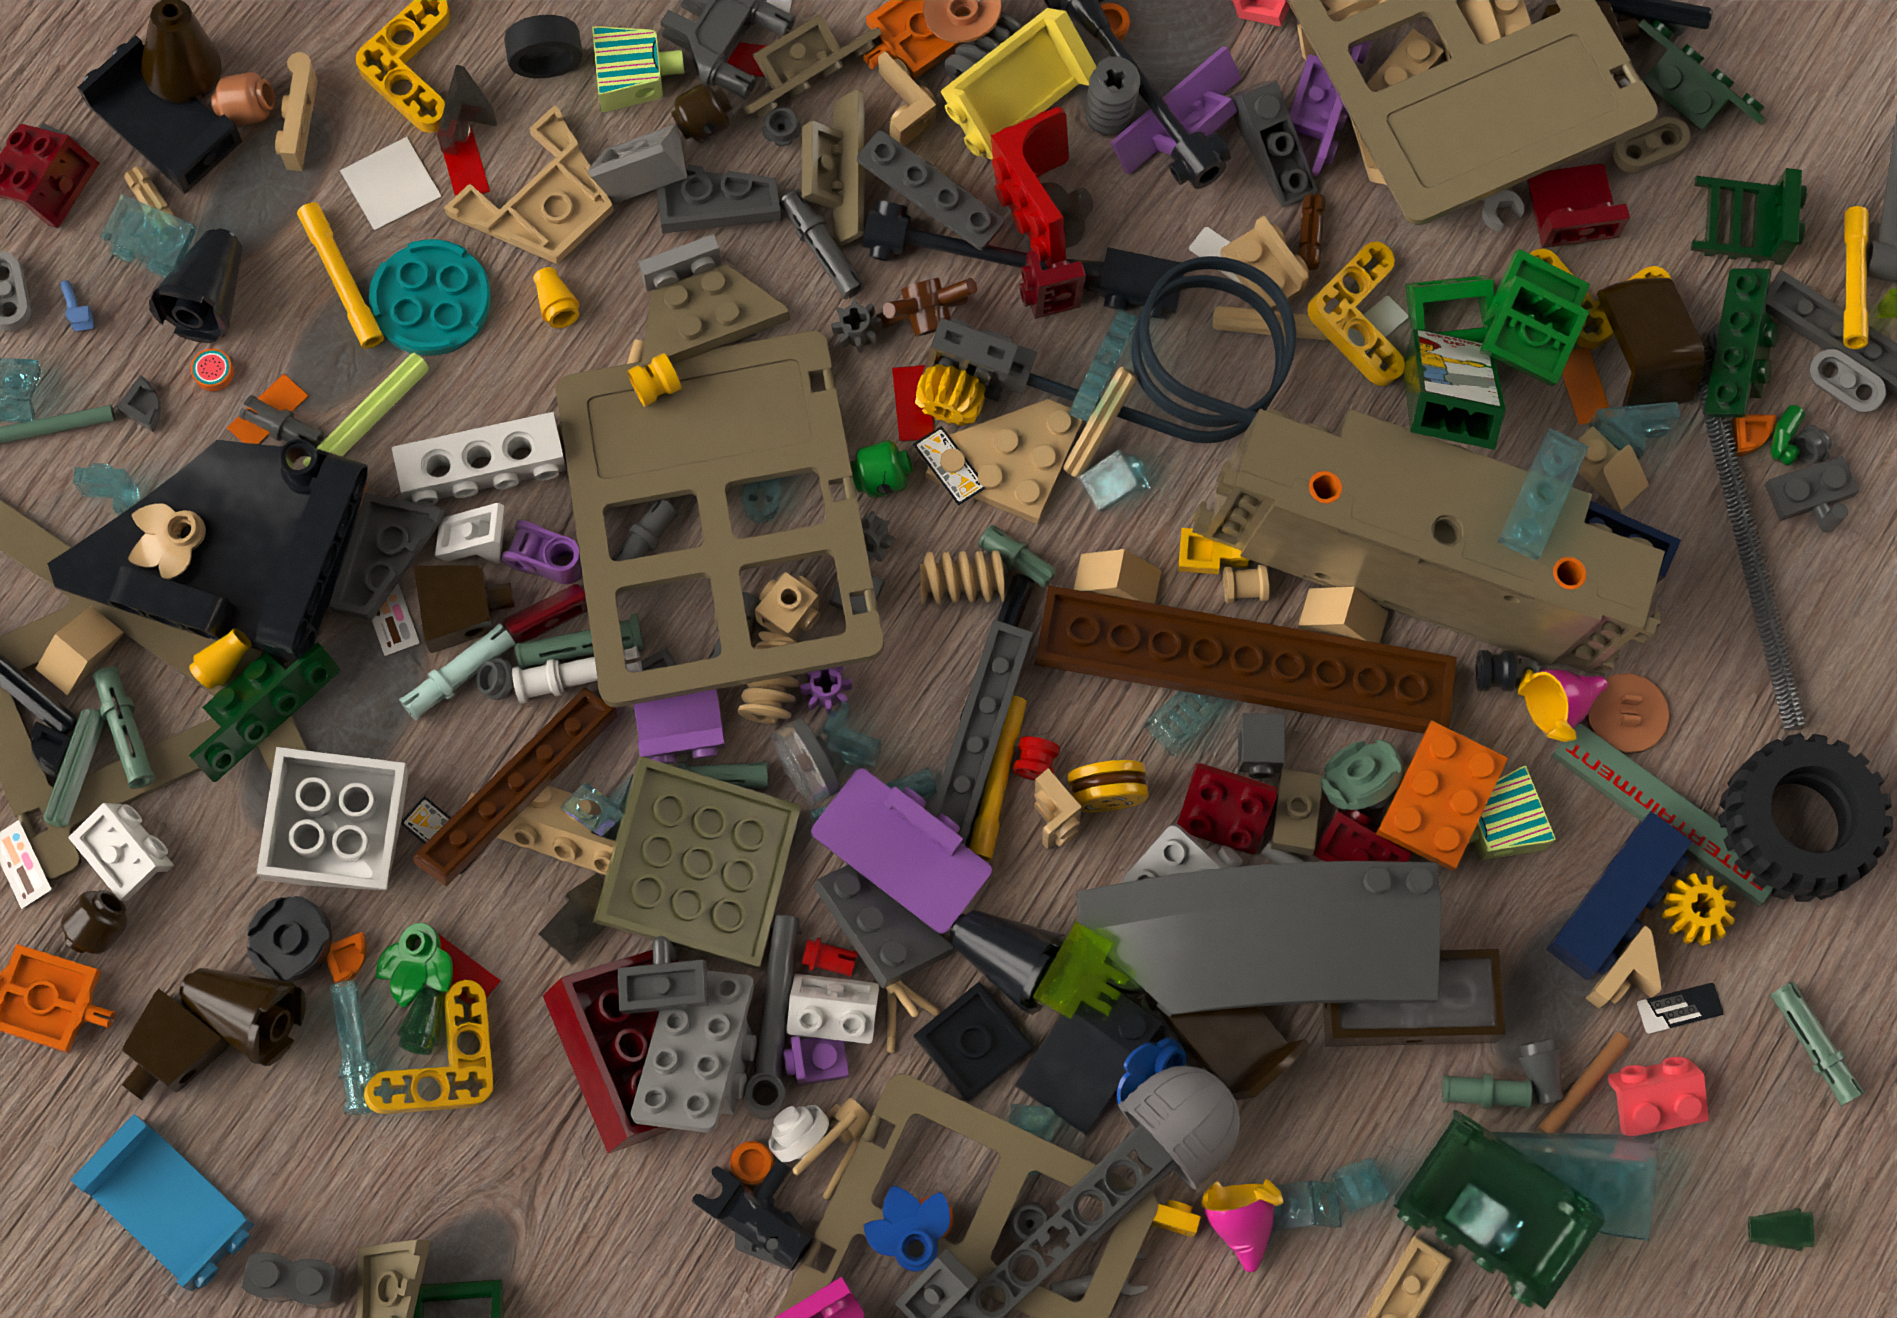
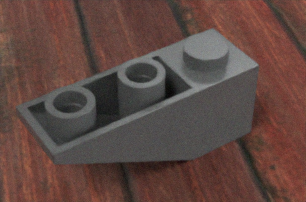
(1273, 141)

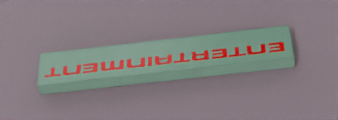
(1642, 792)

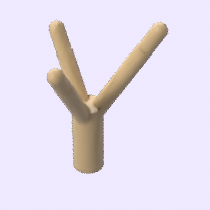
(906, 997)

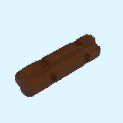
(1312, 230)

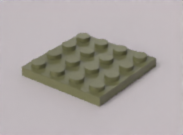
(698, 863)

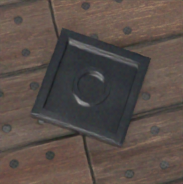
(973, 1042)

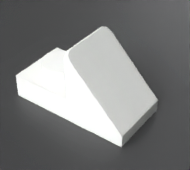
(472, 533)

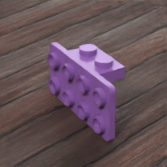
(902, 849)

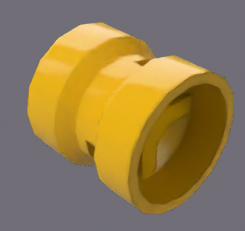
(654, 379)

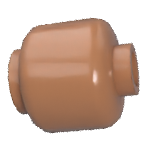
(243, 98)

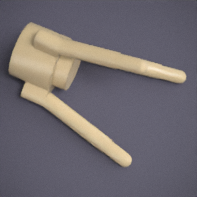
(846, 1123)

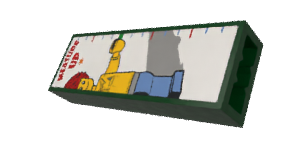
(1452, 390)

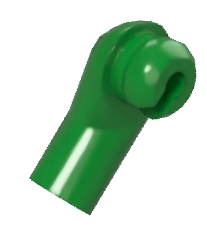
(1784, 430)

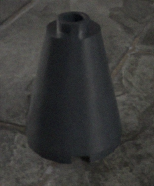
(201, 288)
(1007, 953)

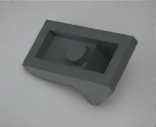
(937, 1288)

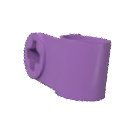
(536, 551)

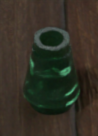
(422, 1023)
(1783, 1229)

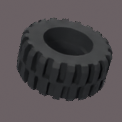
(1841, 781)

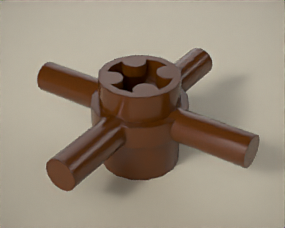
(926, 303)

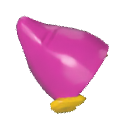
(1559, 700)
(1243, 1217)

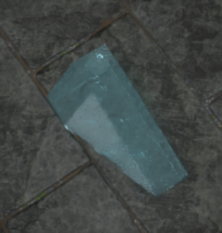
(1607, 1168)

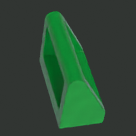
(1449, 289)

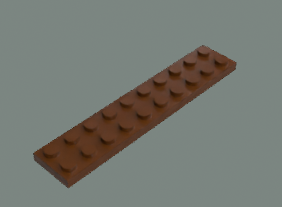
(1245, 660)

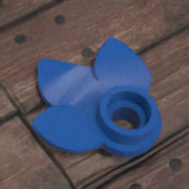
(1148, 1061)
(909, 1222)

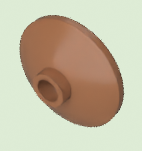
(944, 19)

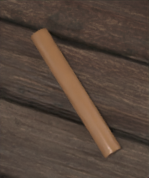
(1584, 1084)

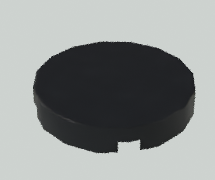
(289, 938)

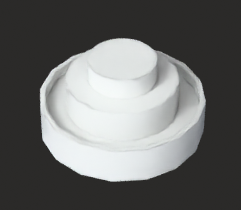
(797, 1131)

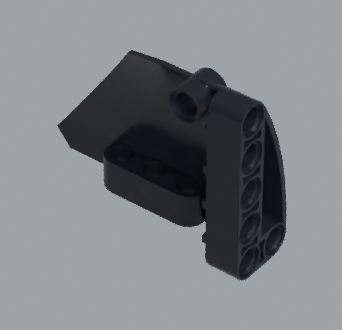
(265, 554)

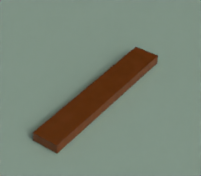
(514, 787)

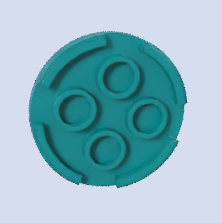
(430, 297)

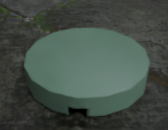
(1362, 774)

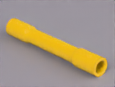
(357, 311)
(1856, 313)
(987, 823)

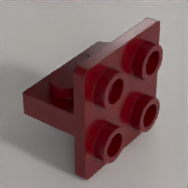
(1226, 808)

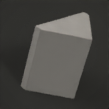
(640, 164)

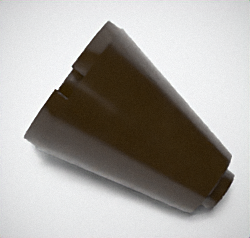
(178, 54)
(246, 1011)

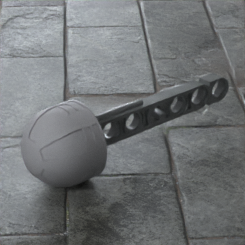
(1181, 1125)

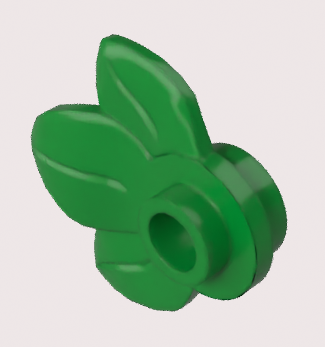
(413, 969)

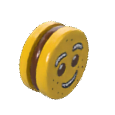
(1109, 785)

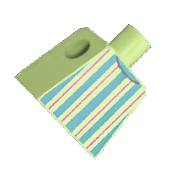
(631, 66)
(1512, 819)

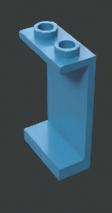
(164, 1203)

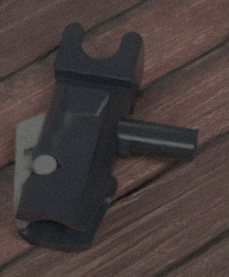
(757, 1223)

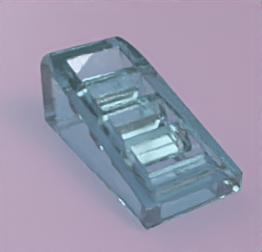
(1166, 736)

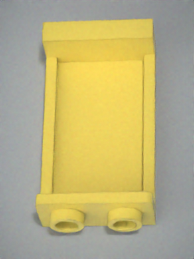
(1018, 79)

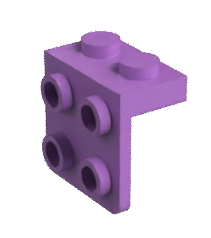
(680, 727)

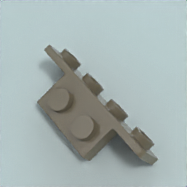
(799, 56)
(831, 166)

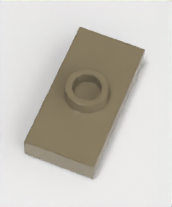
(1296, 812)

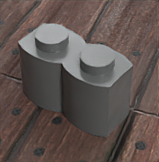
(281, 1280)

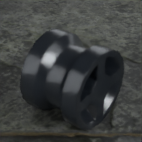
(1495, 670)

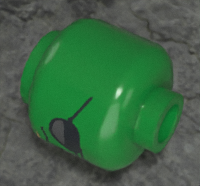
(881, 469)

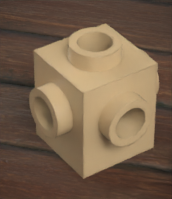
(788, 606)

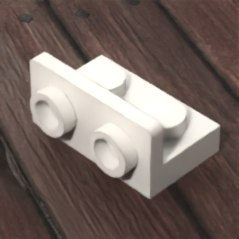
(120, 849)
(832, 1008)

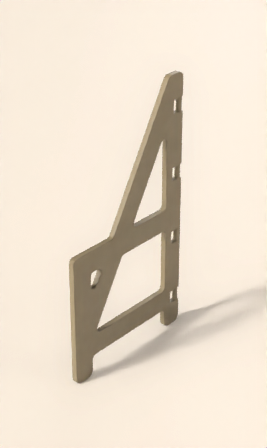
(169, 759)

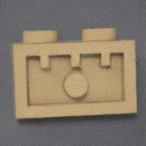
(1267, 251)
(1057, 809)

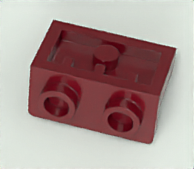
(1052, 289)
(1354, 838)

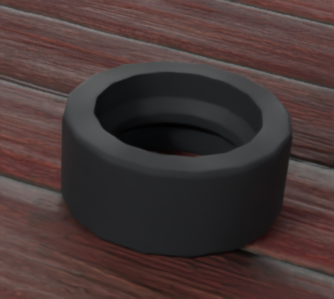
(543, 46)

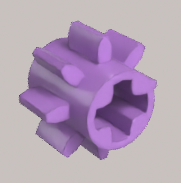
(837, 685)

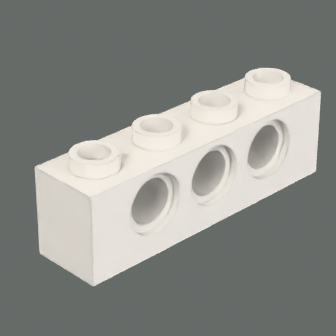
(458, 450)

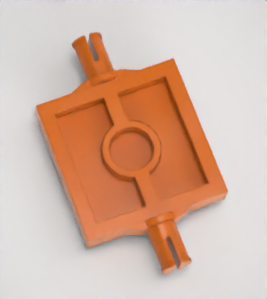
(907, 37)
(48, 998)

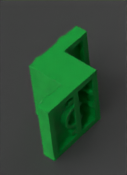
(1535, 318)

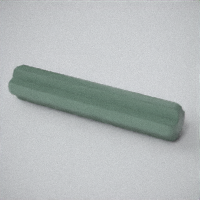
(74, 768)

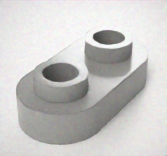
(13, 294)
(1847, 380)

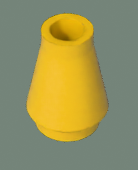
(556, 301)
(217, 661)

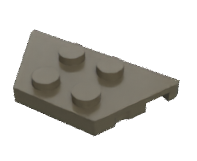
(707, 314)

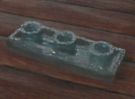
(1553, 475)

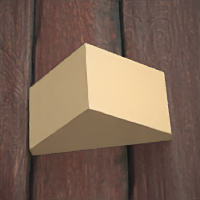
(1118, 575)
(1343, 613)
(78, 649)

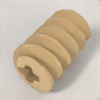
(961, 576)
(766, 697)

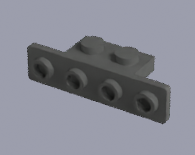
(930, 190)

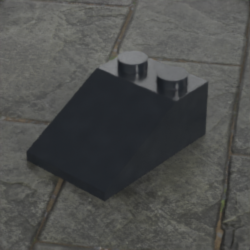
(1085, 1059)

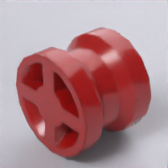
(1035, 757)

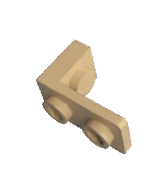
(920, 114)

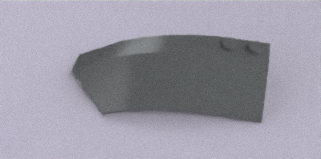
(1275, 934)

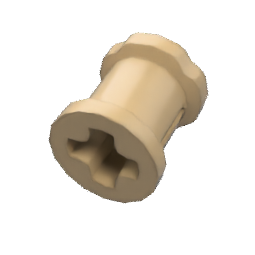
(1245, 584)

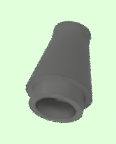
(1543, 1068)

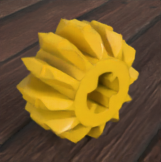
(950, 395)
(1708, 897)

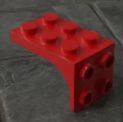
(1018, 160)

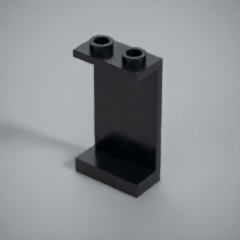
(174, 137)

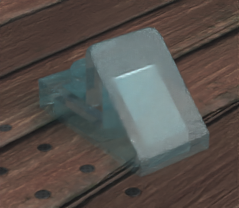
(1629, 423)

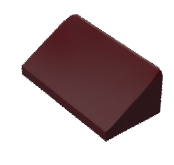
(546, 614)

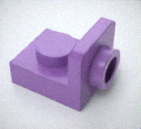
(816, 1060)

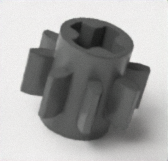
(848, 318)
(876, 536)

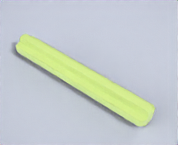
(374, 406)

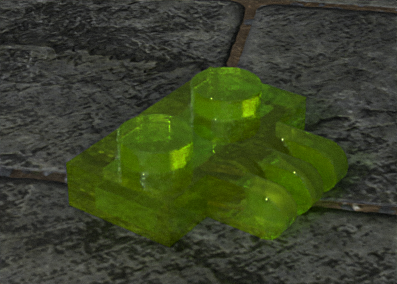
(1080, 974)

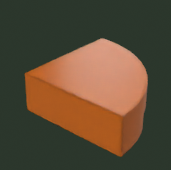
(1752, 432)
(347, 957)

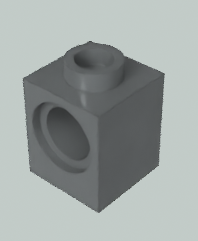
(1261, 744)

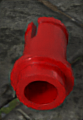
(829, 957)

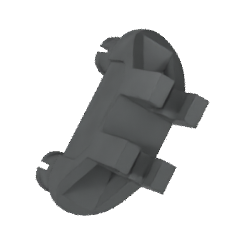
(717, 35)

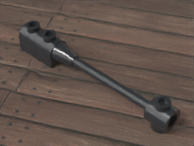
(1195, 156)
(1119, 279)

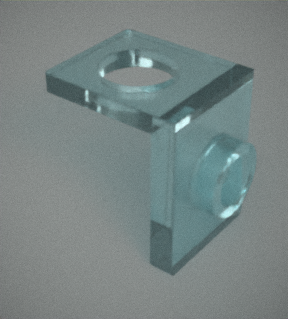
(611, 808)
(1304, 1206)

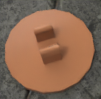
(1629, 713)

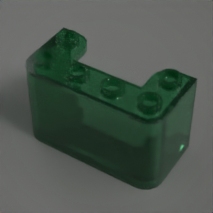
(1555, 1215)

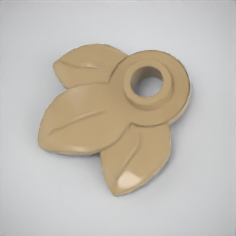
(163, 541)

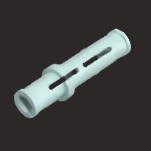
(455, 673)

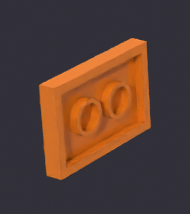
(1442, 796)

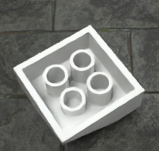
(332, 820)

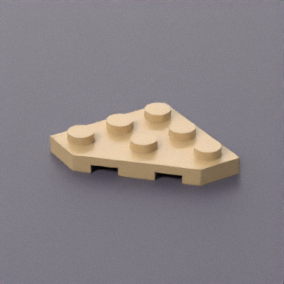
(1016, 456)

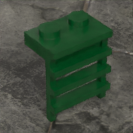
(1775, 221)

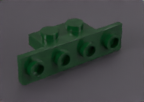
(1689, 85)
(1742, 345)
(258, 705)

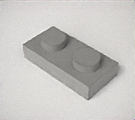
(680, 263)

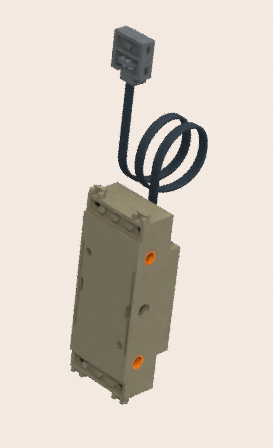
(1372, 501)

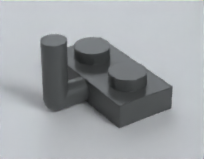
(1814, 490)
(663, 983)

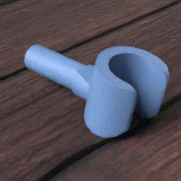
(80, 317)

